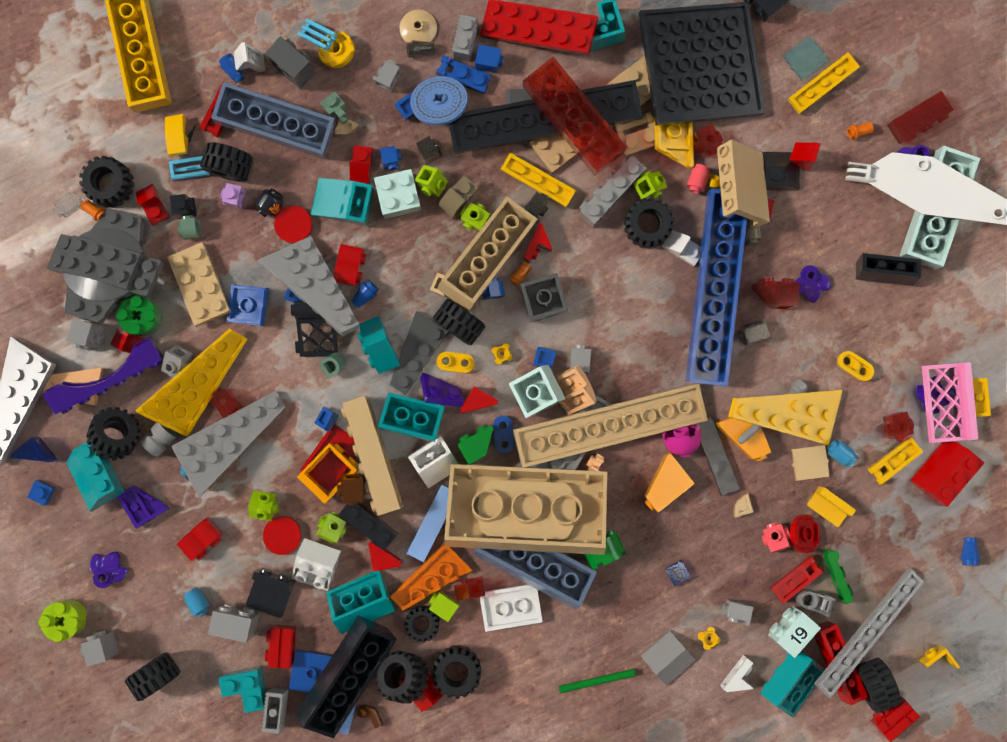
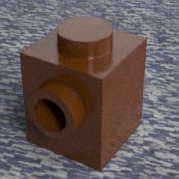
(351, 488)

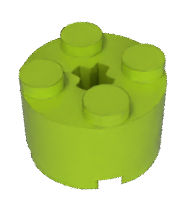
(53, 624)

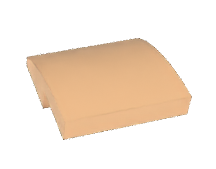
(576, 390)

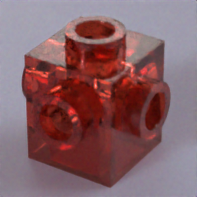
(707, 140)
(898, 426)

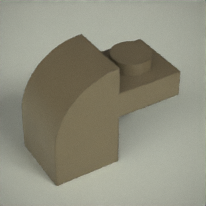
(456, 197)

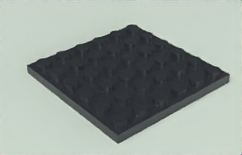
(701, 63)

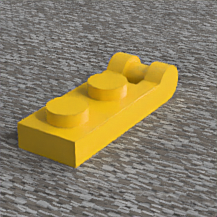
(895, 460)

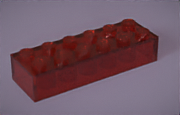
(574, 116)

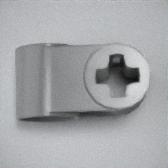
(818, 602)

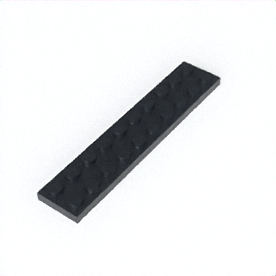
(526, 121)

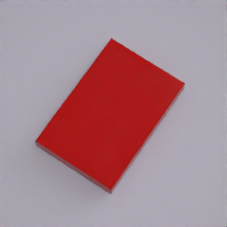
(329, 470)

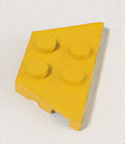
(676, 142)

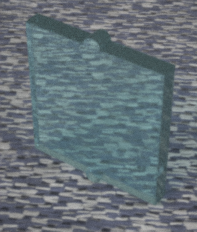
(805, 58)

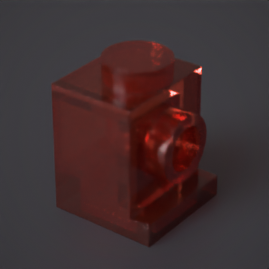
(231, 406)
(469, 589)

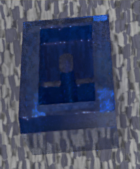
(35, 450)

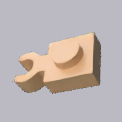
(595, 462)

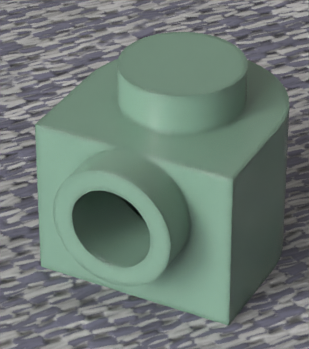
(189, 227)
(333, 364)

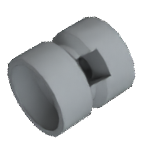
(157, 439)

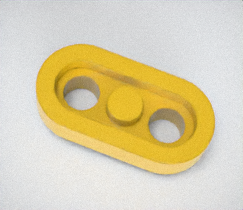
(455, 362)
(854, 366)

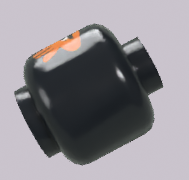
(269, 202)

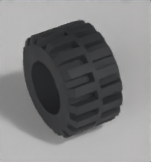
(226, 162)
(93, 174)
(652, 207)
(459, 322)
(117, 420)
(152, 676)
(414, 680)
(879, 685)
(454, 688)

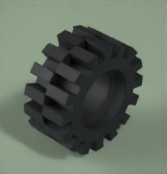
(413, 632)

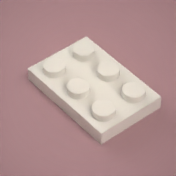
(510, 607)

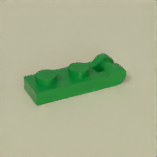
(838, 574)

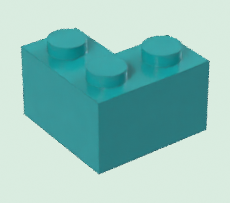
(609, 27)
(377, 345)
(248, 683)

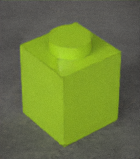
(443, 605)

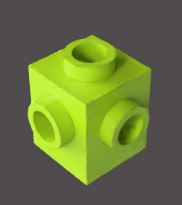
(431, 181)
(650, 185)
(474, 210)
(263, 505)
(328, 533)

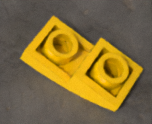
(175, 135)

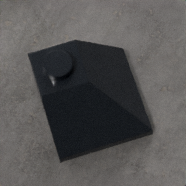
(780, 171)

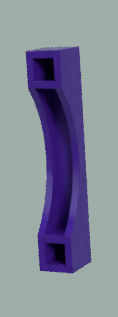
(66, 394)

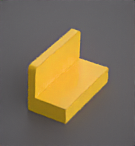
(830, 506)

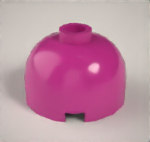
(683, 440)

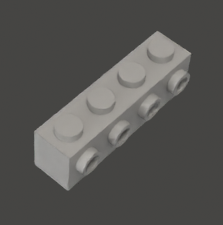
(612, 191)

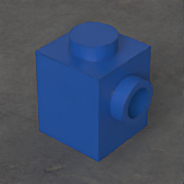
(489, 59)

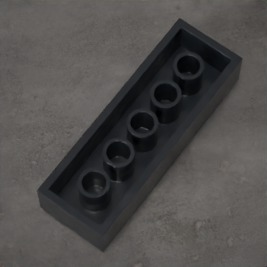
(345, 677)

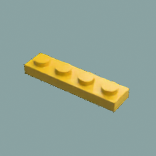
(823, 83)
(537, 180)

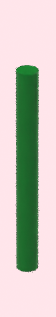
(597, 681)

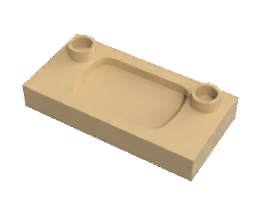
(526, 509)

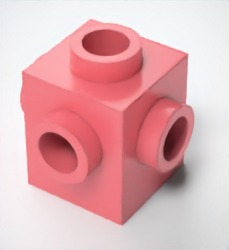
(779, 544)

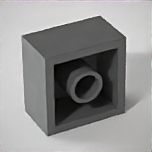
(291, 62)
(543, 297)

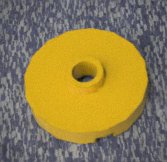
(343, 56)

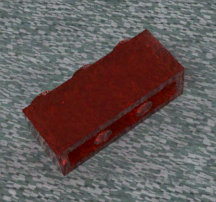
(920, 118)

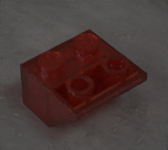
(778, 294)

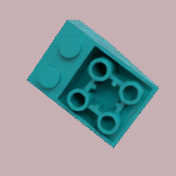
(343, 201)

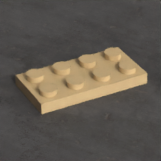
(199, 284)

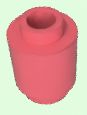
(698, 179)

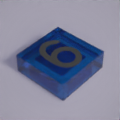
(677, 572)

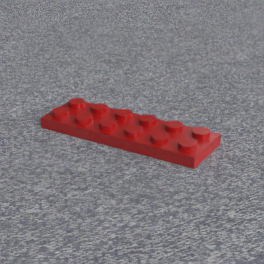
(539, 26)

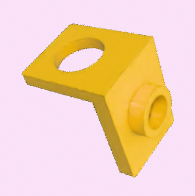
(936, 653)

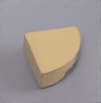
(346, 128)
(743, 506)

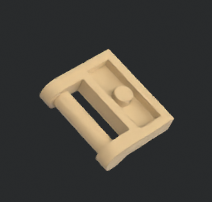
(639, 140)

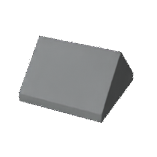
(667, 658)

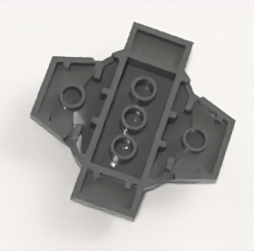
(104, 266)

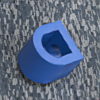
(390, 158)
(494, 290)

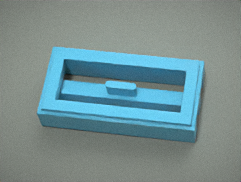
(307, 28)
(184, 169)

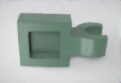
(334, 106)

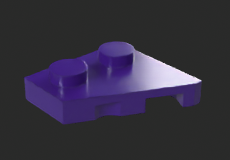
(440, 392)
(141, 506)

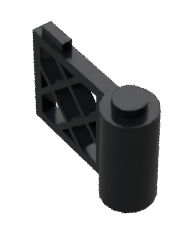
(305, 315)

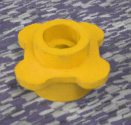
(505, 349)
(707, 644)

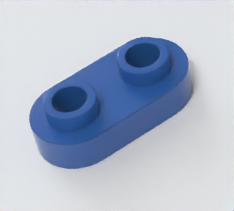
(503, 434)

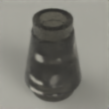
(419, 49)

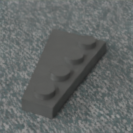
(418, 349)

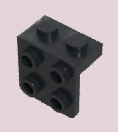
(270, 592)

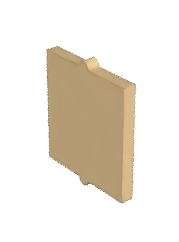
(810, 462)

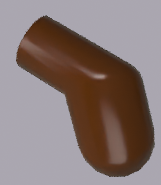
(370, 712)

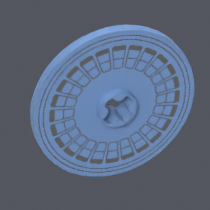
(448, 91)

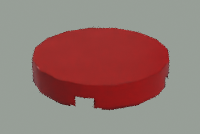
(293, 224)
(804, 533)
(282, 535)

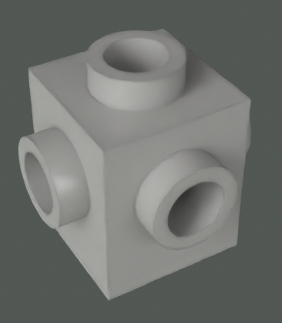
(175, 360)

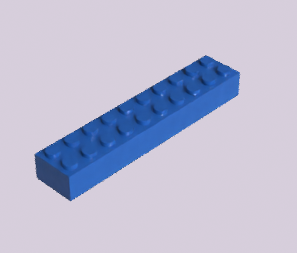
(716, 294)

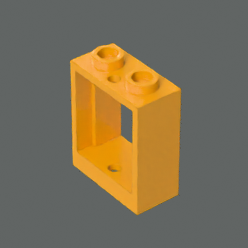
(314, 486)

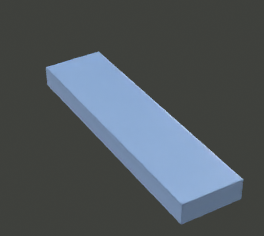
(430, 526)

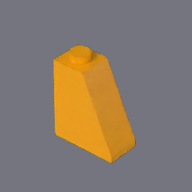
(755, 447)
(667, 484)

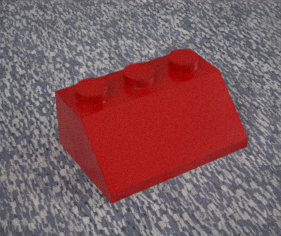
(947, 472)

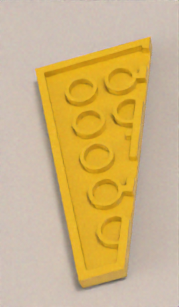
(189, 392)
(797, 414)

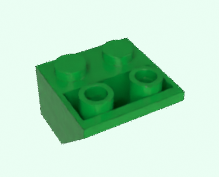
(476, 446)

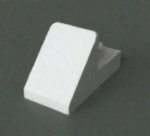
(249, 57)
(682, 247)
(734, 679)

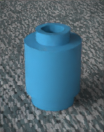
(842, 453)
(196, 602)

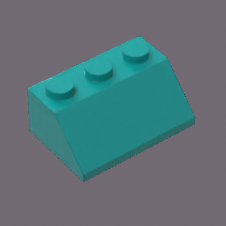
(411, 417)
(93, 477)
(362, 597)
(792, 683)

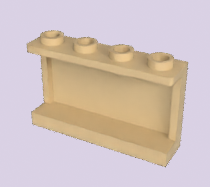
(743, 183)

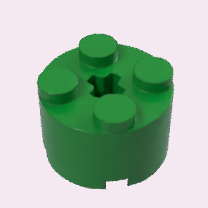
(128, 316)
(613, 551)

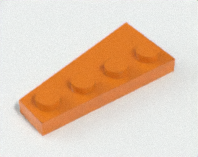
(437, 571)

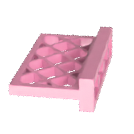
(963, 401)

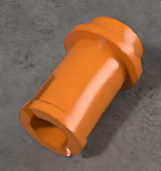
(859, 130)
(92, 209)
(520, 273)

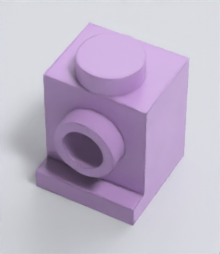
(233, 196)

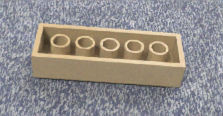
(487, 254)
(372, 454)

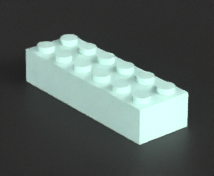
(930, 235)

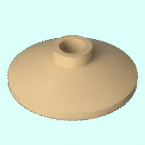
(425, 33)

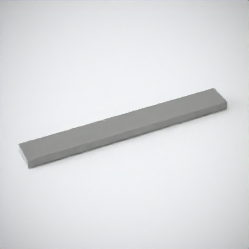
(868, 633)

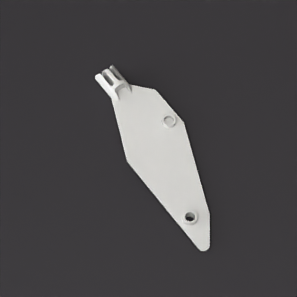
(931, 187)

